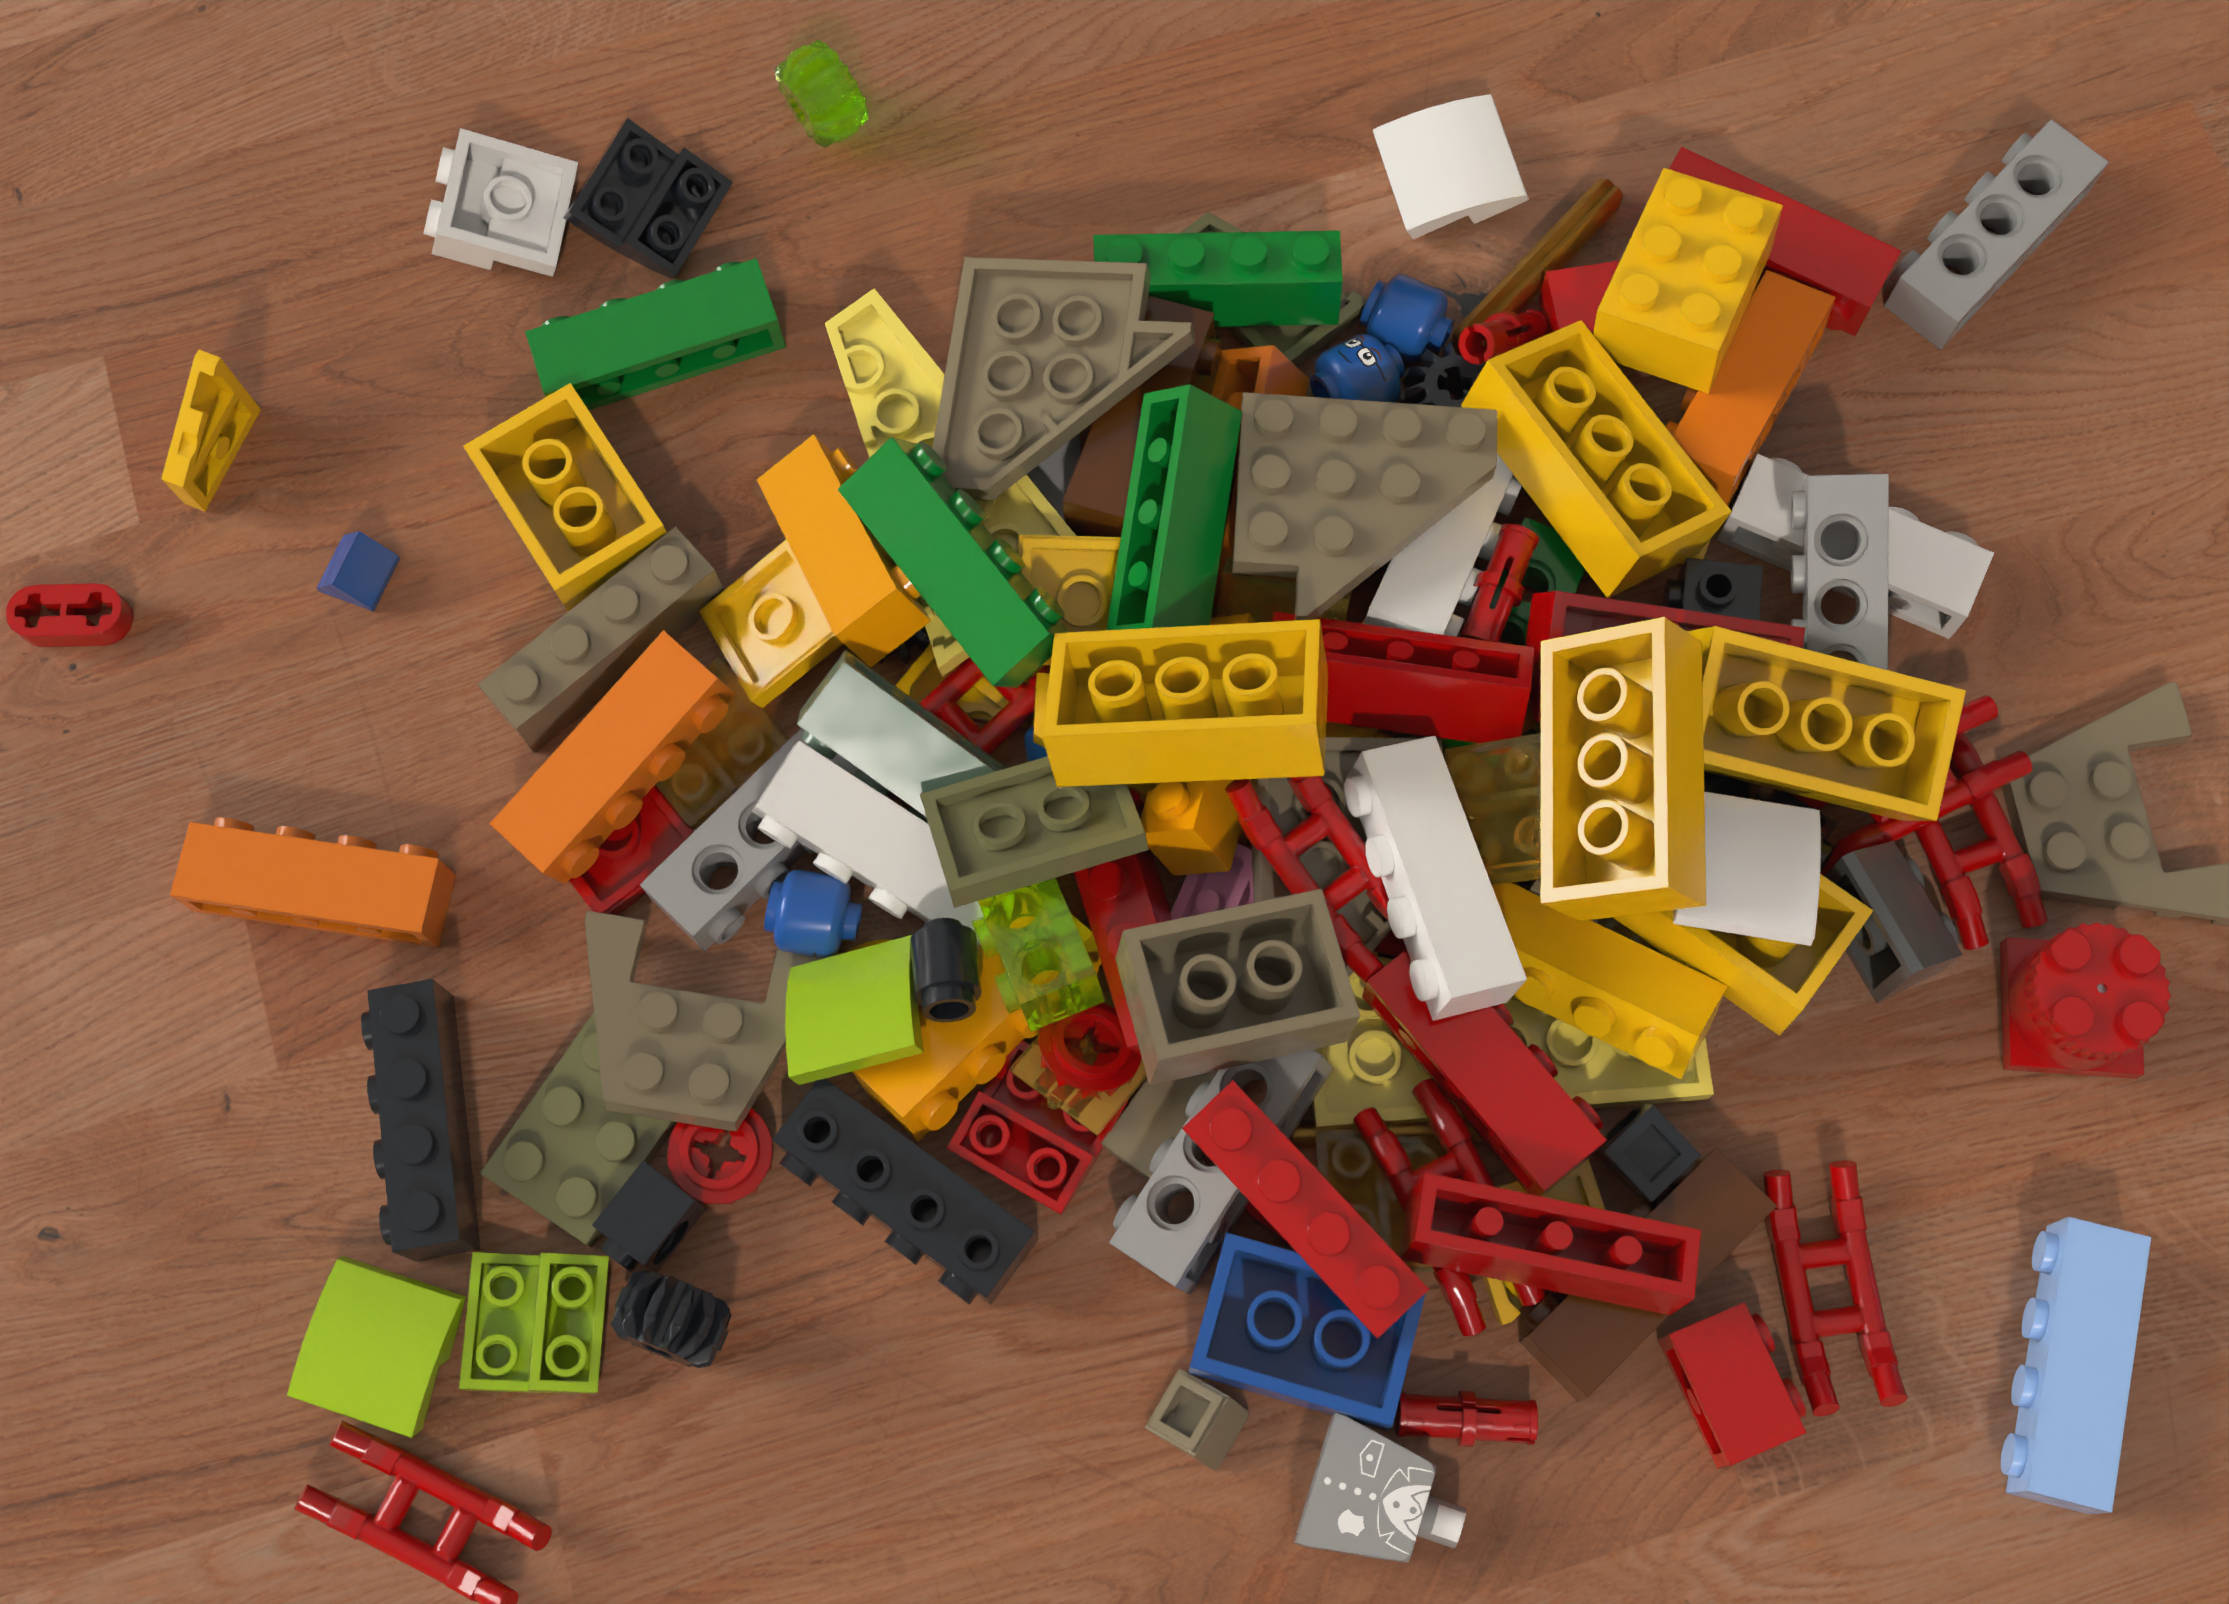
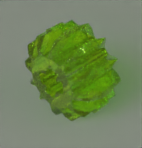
(821, 93)

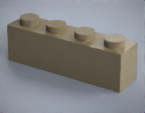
(601, 638)

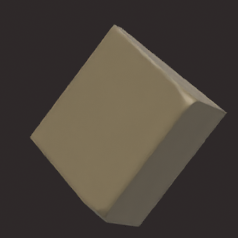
(1197, 1419)

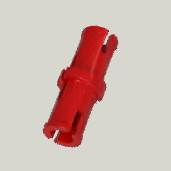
(1502, 334)
(1510, 554)
(1467, 1418)

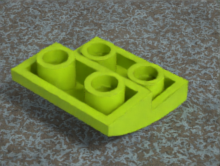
(851, 1012)
(534, 1323)
(376, 1346)

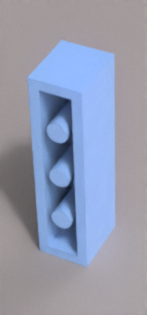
(2076, 1365)

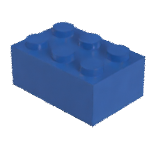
(1292, 1339)

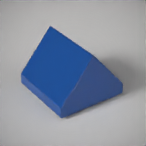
(358, 571)

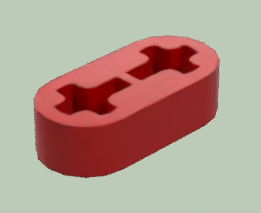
(70, 603)

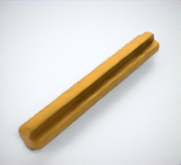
(1547, 255)

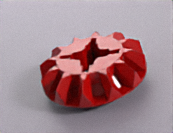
(1114, 1063)
(734, 1181)

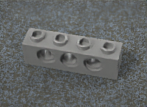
(2059, 175)
(1863, 506)
(726, 839)
(1186, 1249)

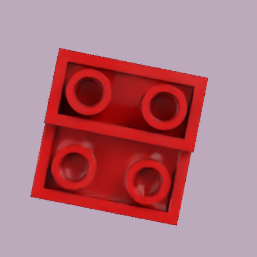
(1025, 1141)

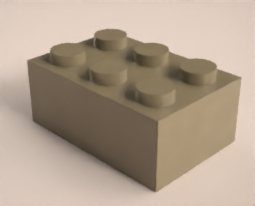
(1236, 986)

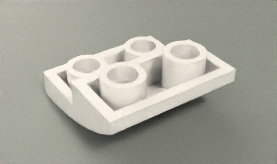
(1450, 164)
(1759, 870)

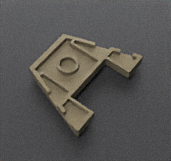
(2089, 824)
(679, 1049)

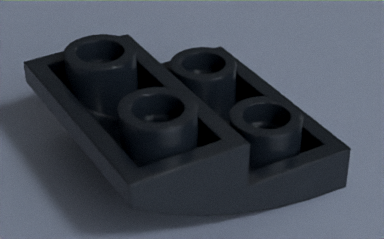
(648, 200)

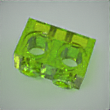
(1043, 945)

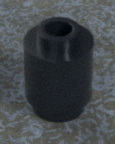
(945, 970)

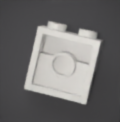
(500, 204)

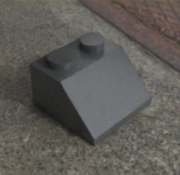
(1904, 934)

